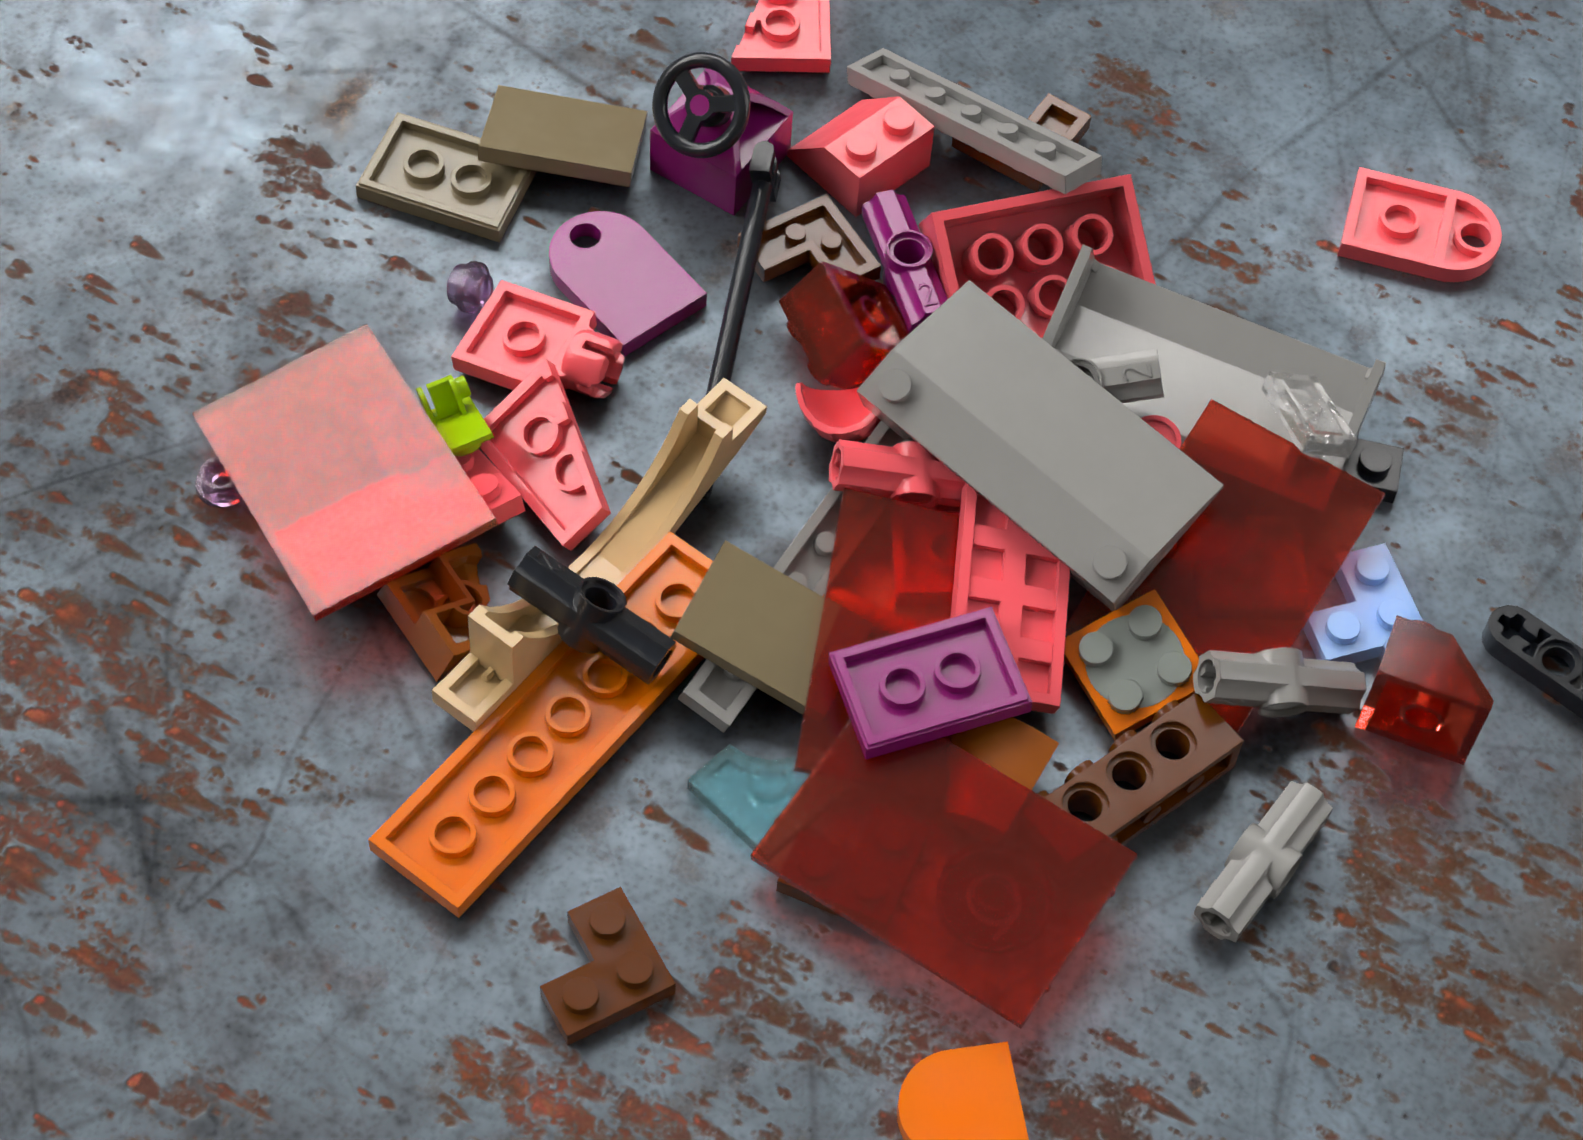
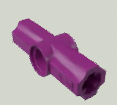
(904, 257)

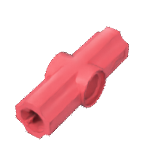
(895, 472)

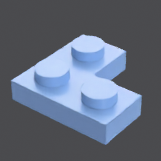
(1373, 598)

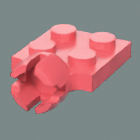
(525, 328)

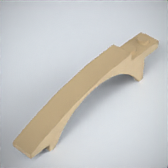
(517, 637)

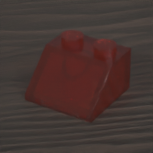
(842, 324)
(1425, 692)

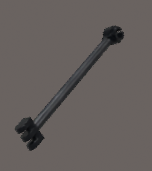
(765, 188)

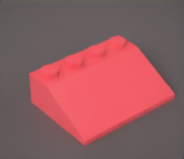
(1029, 243)

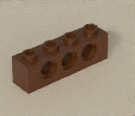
(1187, 729)

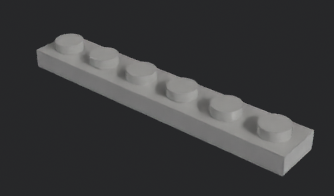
(977, 121)

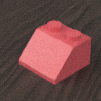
(866, 150)

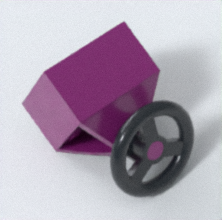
(712, 129)

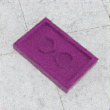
(929, 682)

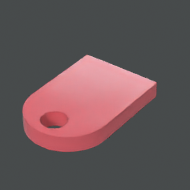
(1418, 228)

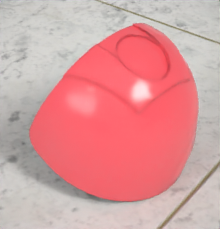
(836, 413)

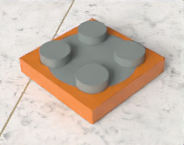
(1132, 663)

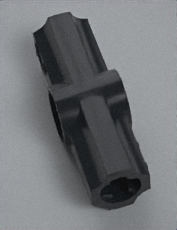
(591, 615)

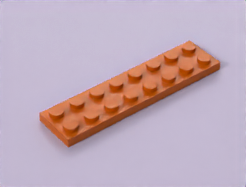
(538, 747)

